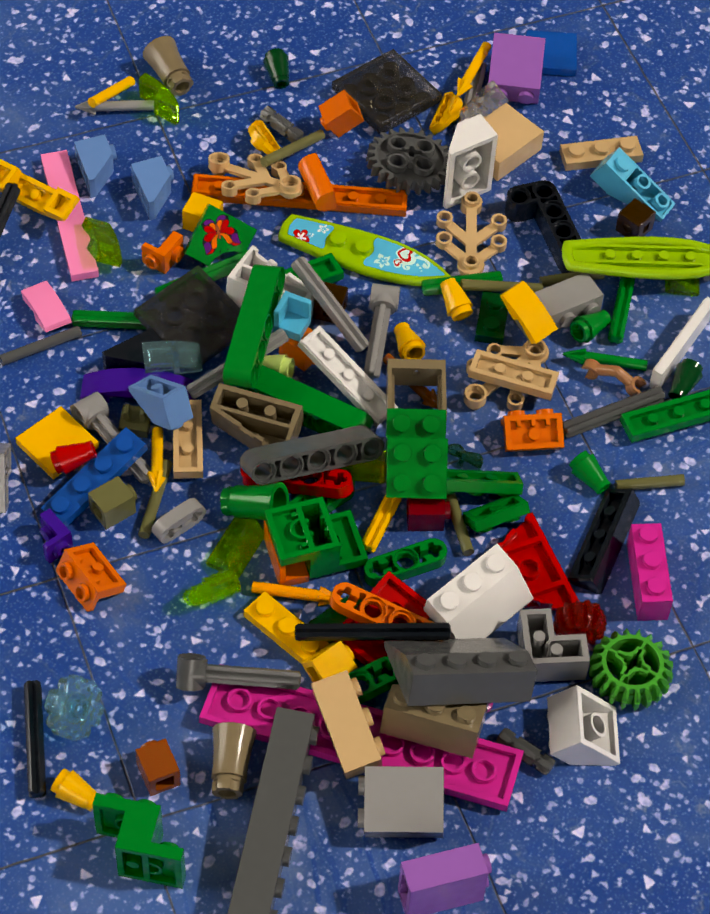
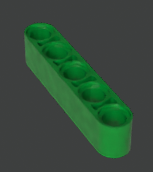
(253, 326)
(320, 411)

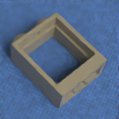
(416, 373)

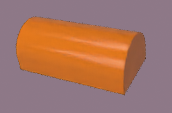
(317, 182)

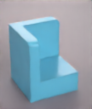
(293, 315)

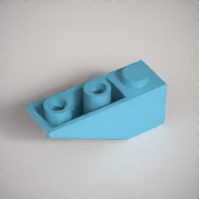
(626, 180)

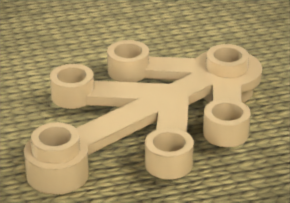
(287, 185)
(471, 261)
(525, 354)

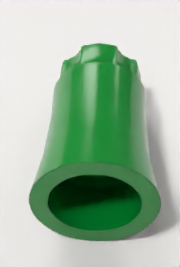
(252, 500)

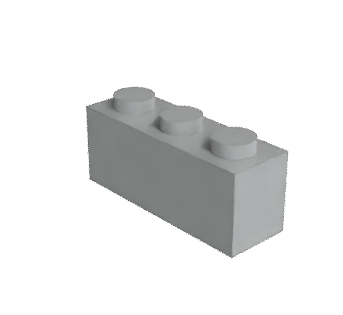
(570, 299)

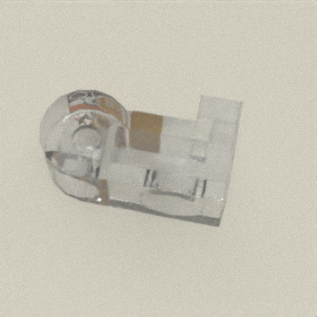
(484, 102)

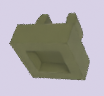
(135, 420)

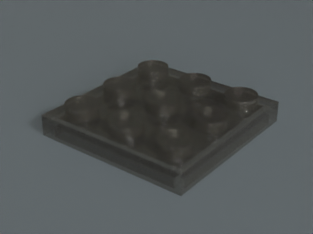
(388, 91)
(192, 312)

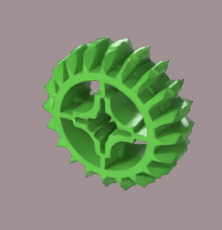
(640, 683)

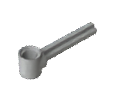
(383, 302)
(93, 414)

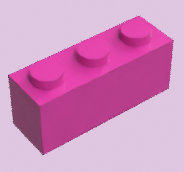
(649, 572)

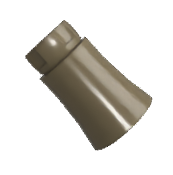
(168, 64)
(231, 758)

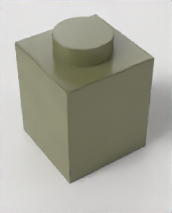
(112, 502)

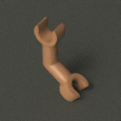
(596, 369)

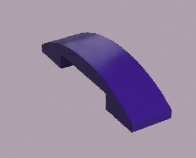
(116, 381)

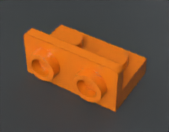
(533, 431)
(89, 575)

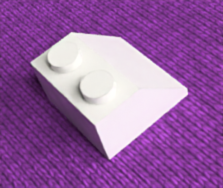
(582, 728)

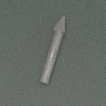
(121, 105)

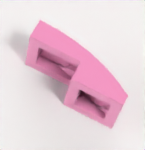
(46, 306)

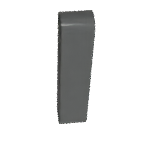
(329, 451)

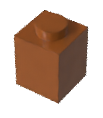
(157, 766)

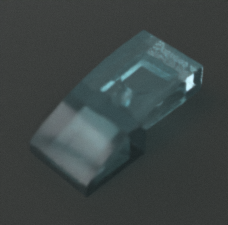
(172, 355)

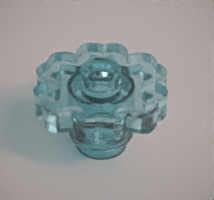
(74, 707)

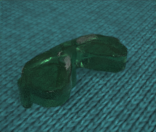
(470, 457)

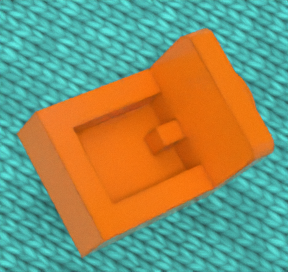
(166, 255)

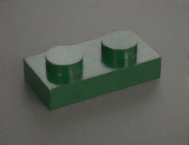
(491, 319)

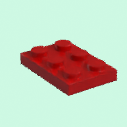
(397, 592)

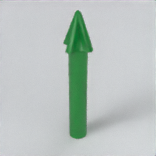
(624, 362)

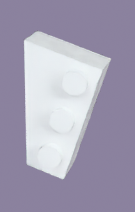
(239, 278)

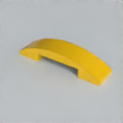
(37, 195)

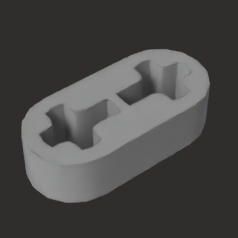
(178, 520)

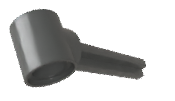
(195, 672)

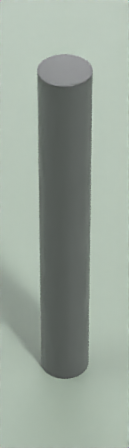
(40, 345)

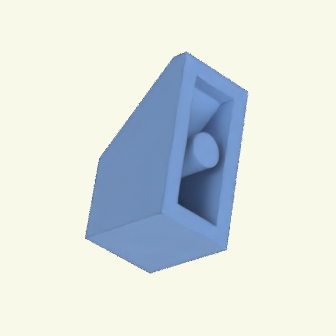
(95, 162)
(152, 183)
(162, 401)

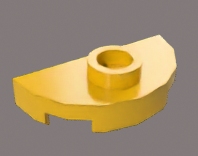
(446, 113)
(262, 138)

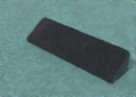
(604, 540)

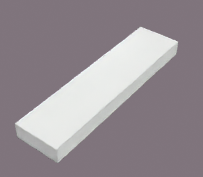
(681, 344)
(345, 374)

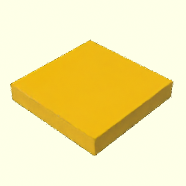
(53, 430)

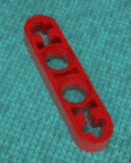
(329, 490)

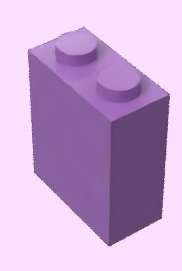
(517, 66)
(444, 880)

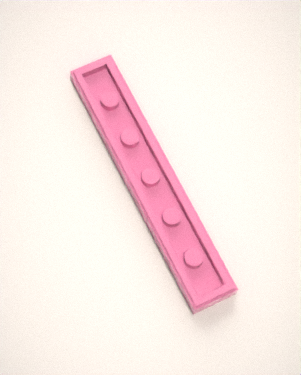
(73, 236)

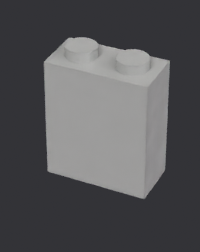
(402, 802)

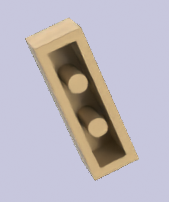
(348, 723)

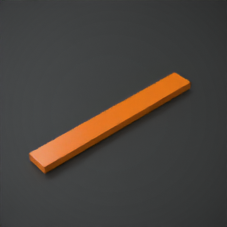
(348, 198)

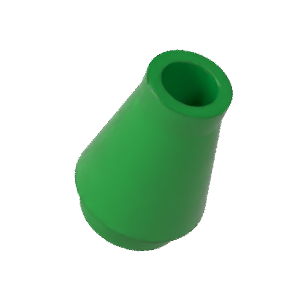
(587, 326)
(588, 470)

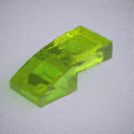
(164, 101)
(103, 242)

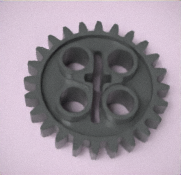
(408, 160)

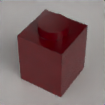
(427, 514)

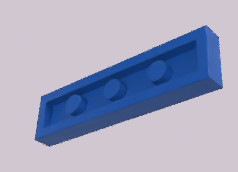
(109, 463)

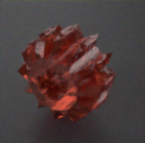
(581, 619)

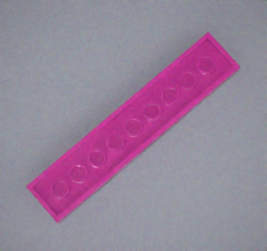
(482, 780)

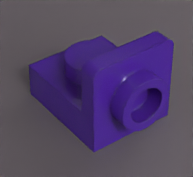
(56, 535)

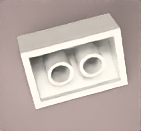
(470, 160)
(480, 596)

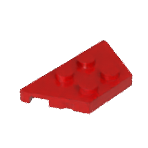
(538, 565)

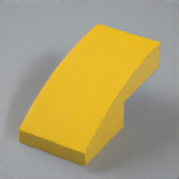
(529, 311)

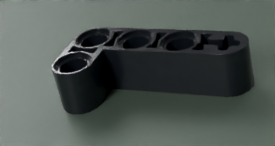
(544, 204)

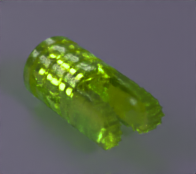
(213, 588)

